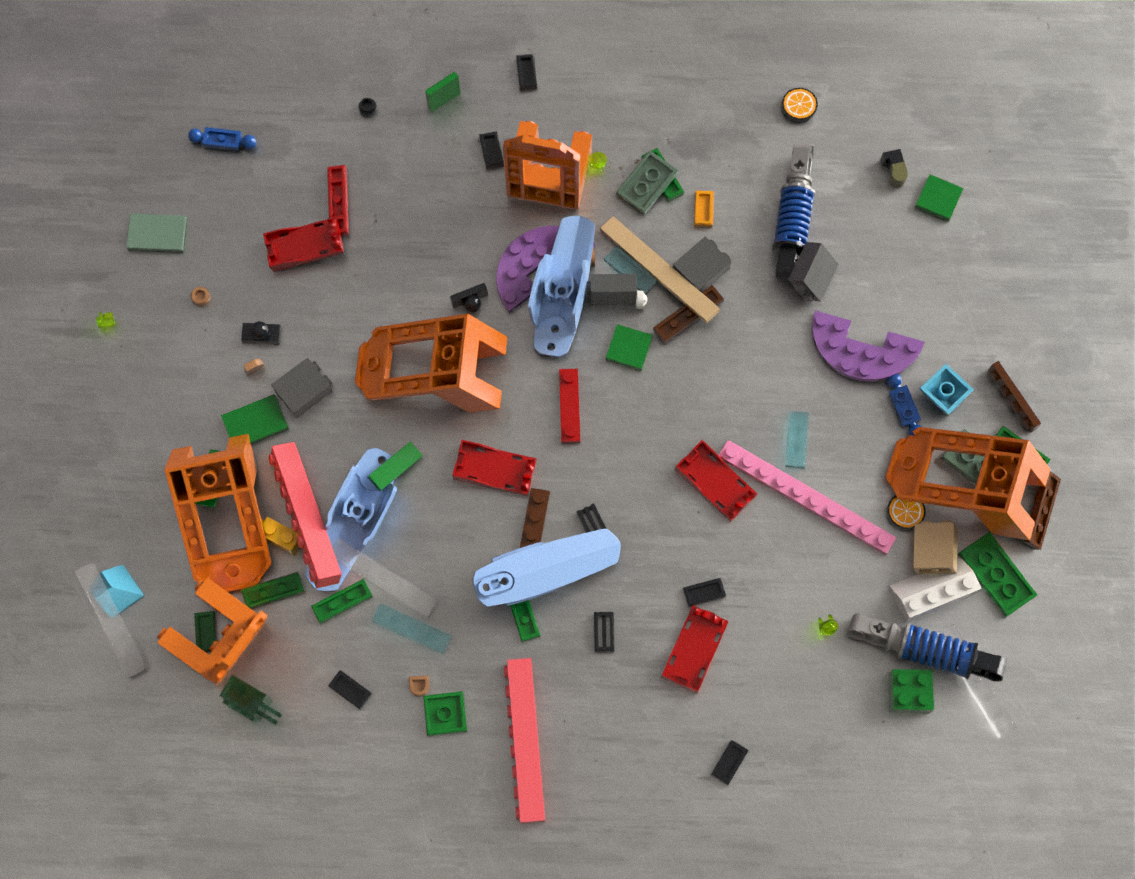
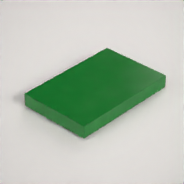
(257, 419)

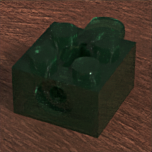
(248, 699)

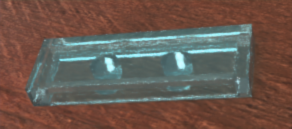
(625, 265)
(797, 439)

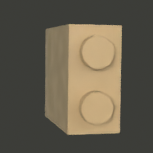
(935, 547)

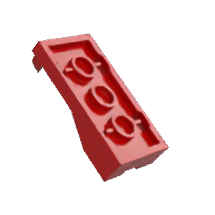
(303, 244)
(493, 468)
(715, 480)
(694, 649)

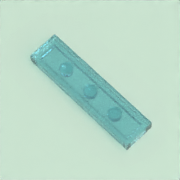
(411, 628)

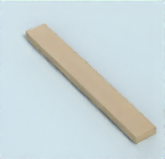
(660, 270)

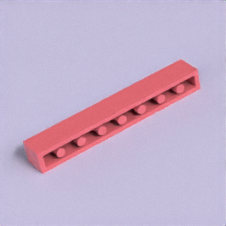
(305, 515)
(526, 743)

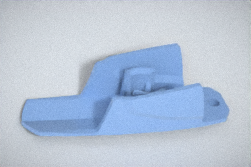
(561, 286)
(357, 508)
(545, 567)

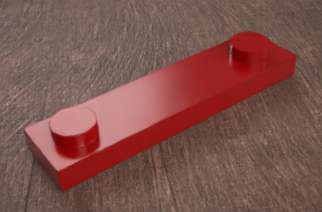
(338, 196)
(569, 405)

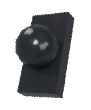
(470, 298)
(261, 333)

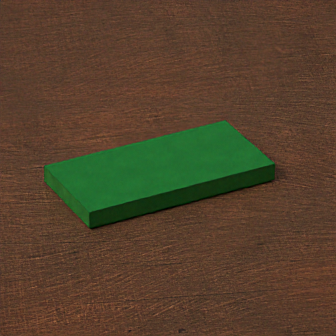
(997, 574)

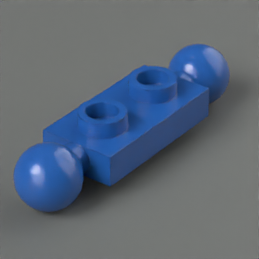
(222, 138)
(904, 403)

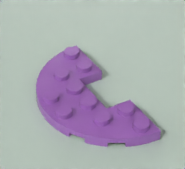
(520, 261)
(859, 359)

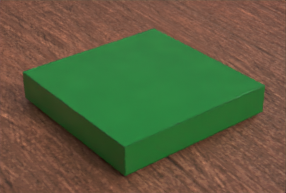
(443, 91)
(939, 197)
(629, 347)
(445, 713)

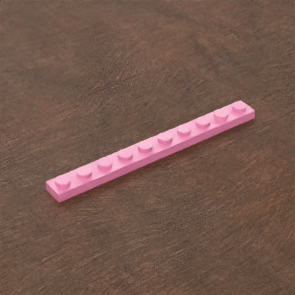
(807, 497)

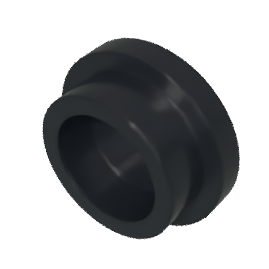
(367, 106)

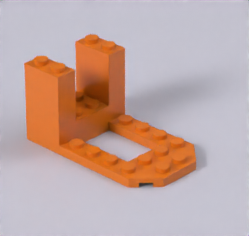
(542, 184)
(456, 347)
(211, 477)
(1000, 485)
(234, 640)

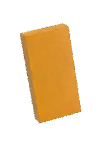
(703, 209)

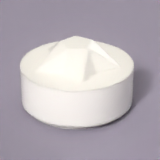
(641, 299)

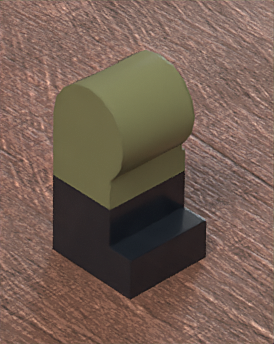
(896, 167)

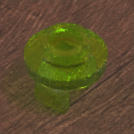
(598, 160)
(105, 320)
(828, 627)

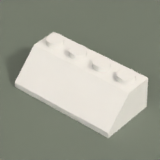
(933, 591)

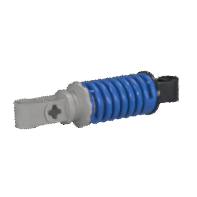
(794, 211)
(934, 648)

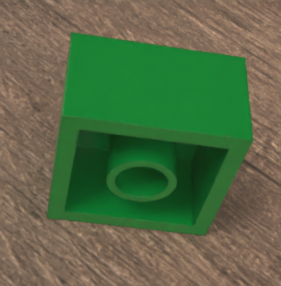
(911, 691)

